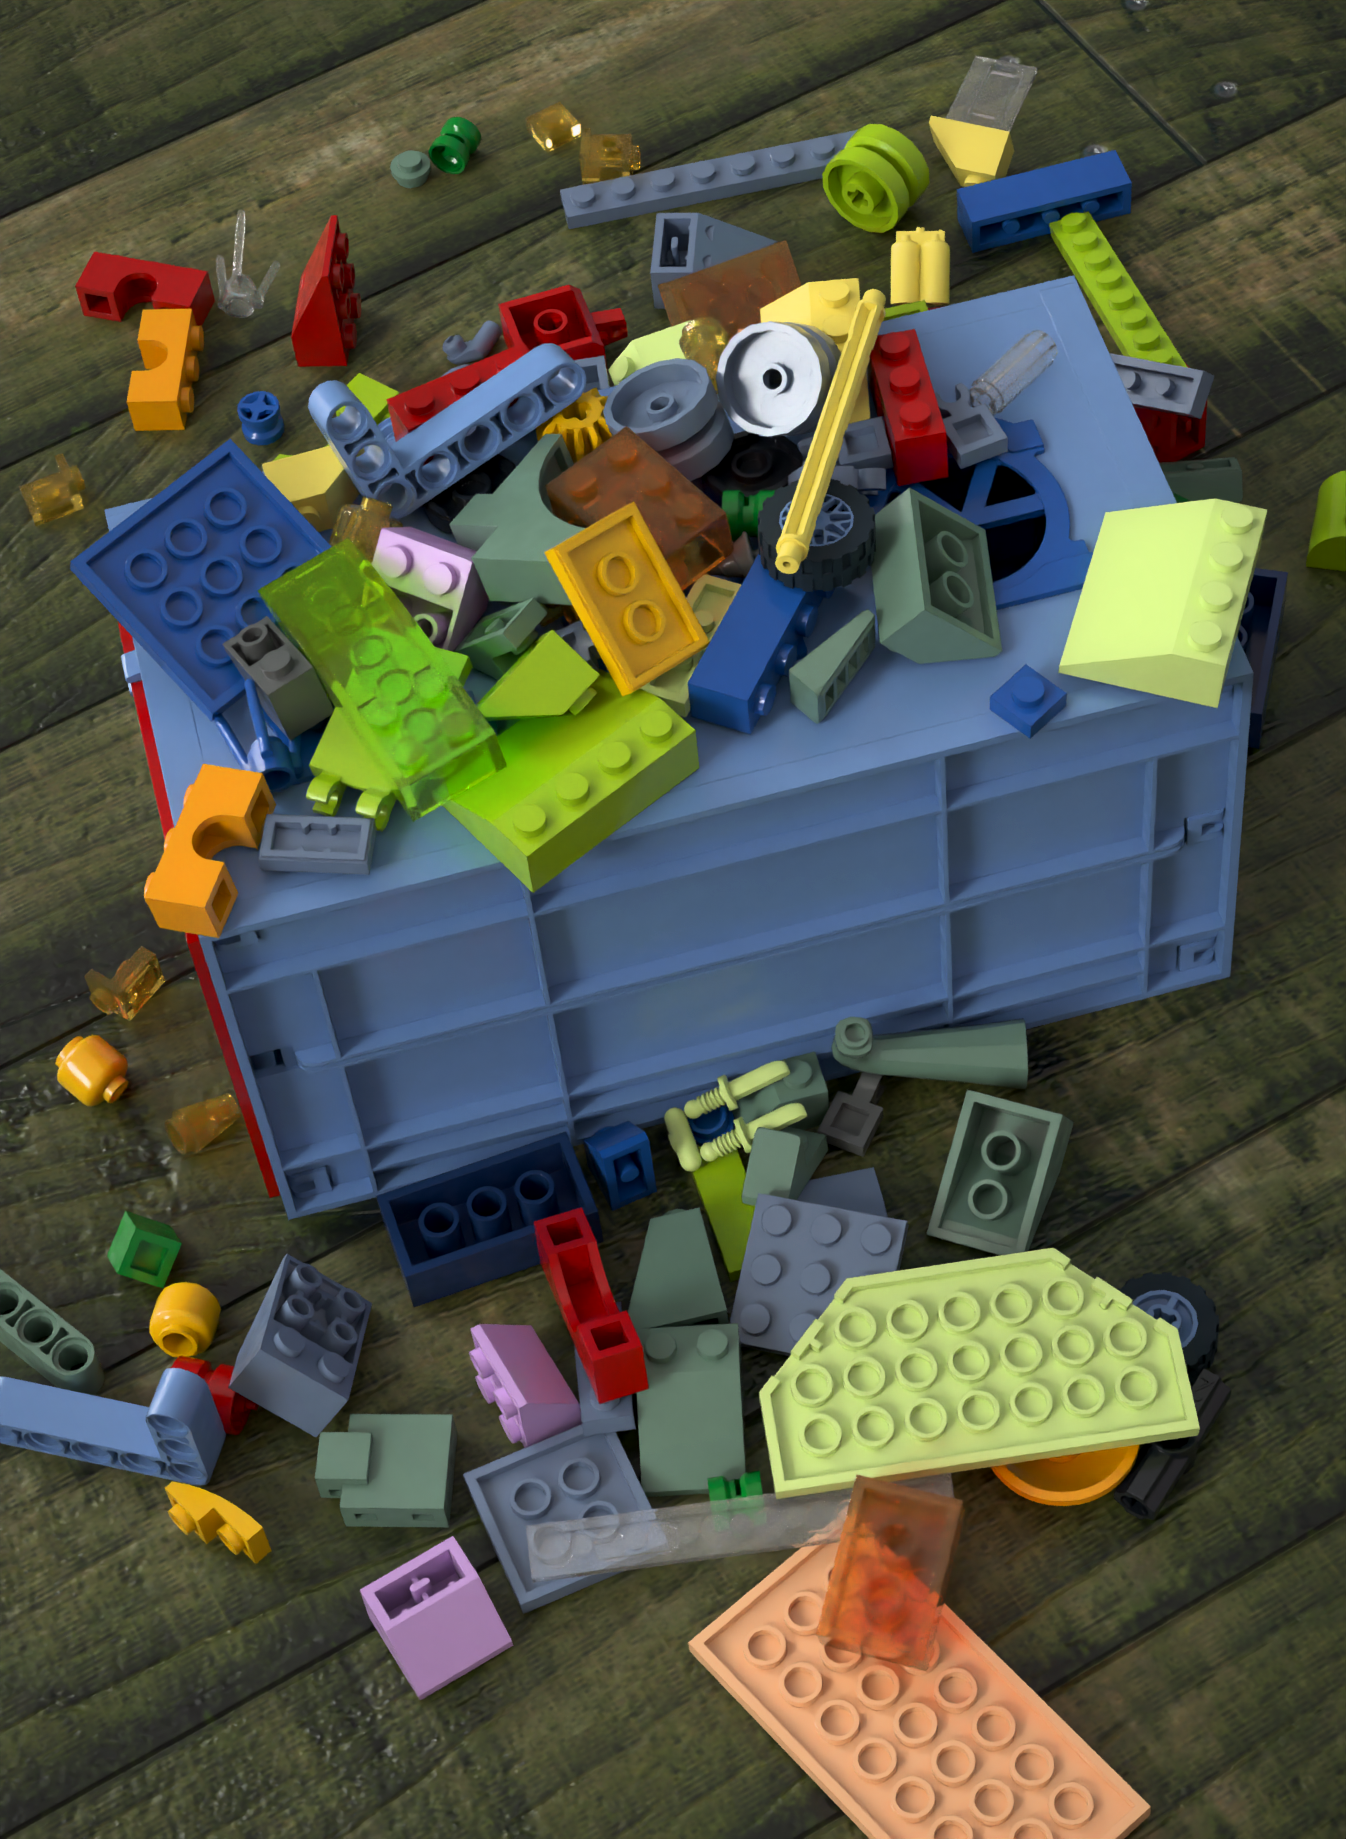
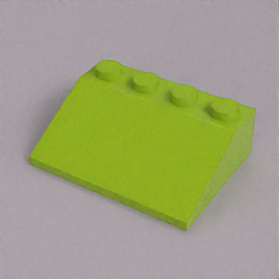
(576, 780)

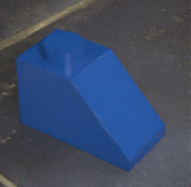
(621, 1163)

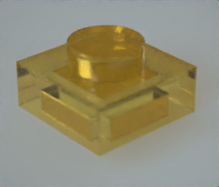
(553, 126)

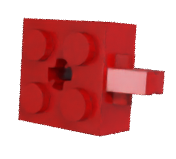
(561, 319)

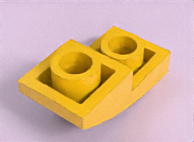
(212, 1516)

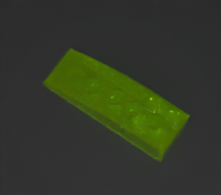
(385, 678)

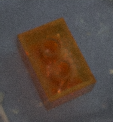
(732, 288)
(680, 516)
(891, 1572)

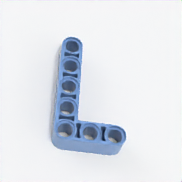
(446, 431)
(169, 1440)

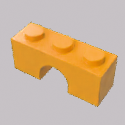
(168, 347)
(219, 812)

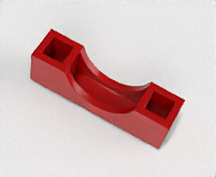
(580, 1287)

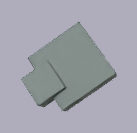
(390, 1469)

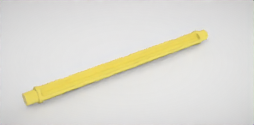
(829, 434)

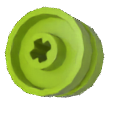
(876, 178)

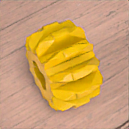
(580, 425)

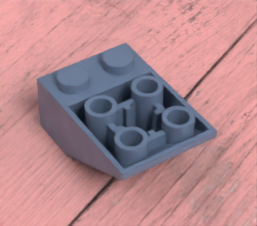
(694, 242)
(302, 1347)

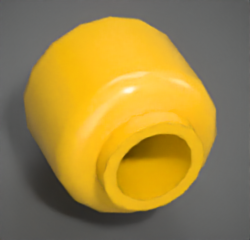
(92, 1070)
(184, 1319)

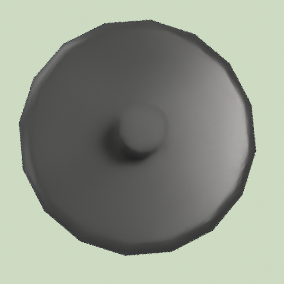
(739, 561)

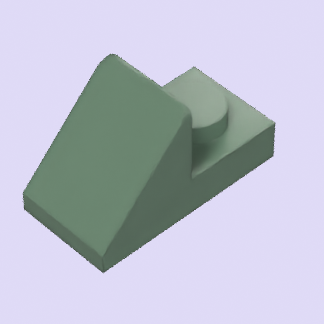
(502, 637)
(782, 1162)

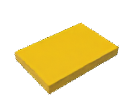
(627, 598)

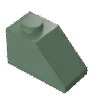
(802, 1085)

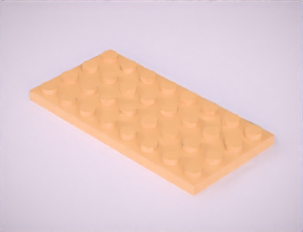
(905, 1746)

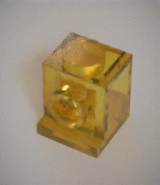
(607, 156)

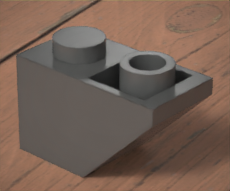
(282, 677)

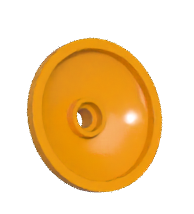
(1069, 1478)

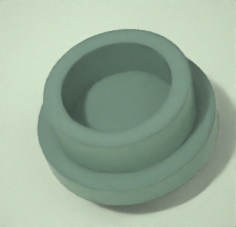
(410, 168)

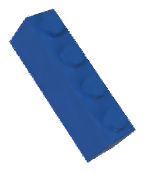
(1027, 202)
(752, 650)

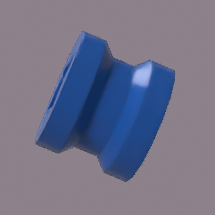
(260, 418)

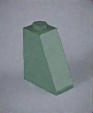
(677, 1275)

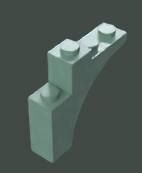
(517, 527)

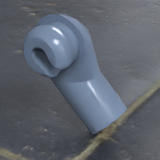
(475, 349)

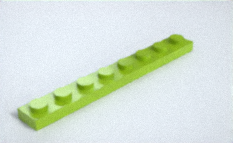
(1112, 290)

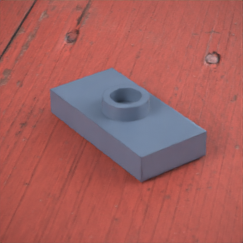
(317, 844)

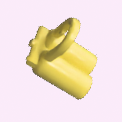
(920, 268)

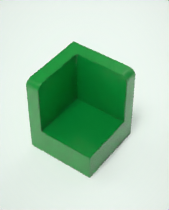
(144, 1249)

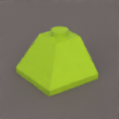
(541, 683)

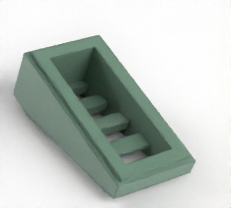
(829, 668)

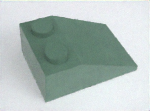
(999, 1174)
(692, 1410)

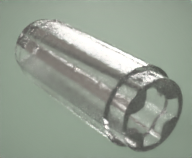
(1014, 371)

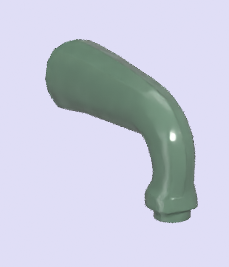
(967, 1054)

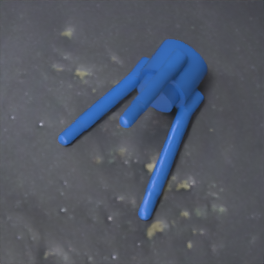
(268, 752)

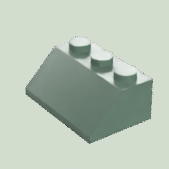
(933, 583)

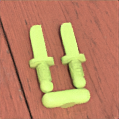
(680, 1133)

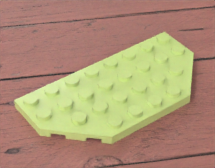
(971, 1374)

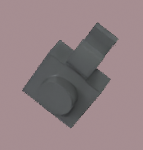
(855, 1118)

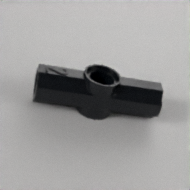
(1161, 1467)

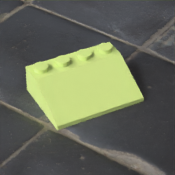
(1166, 598)

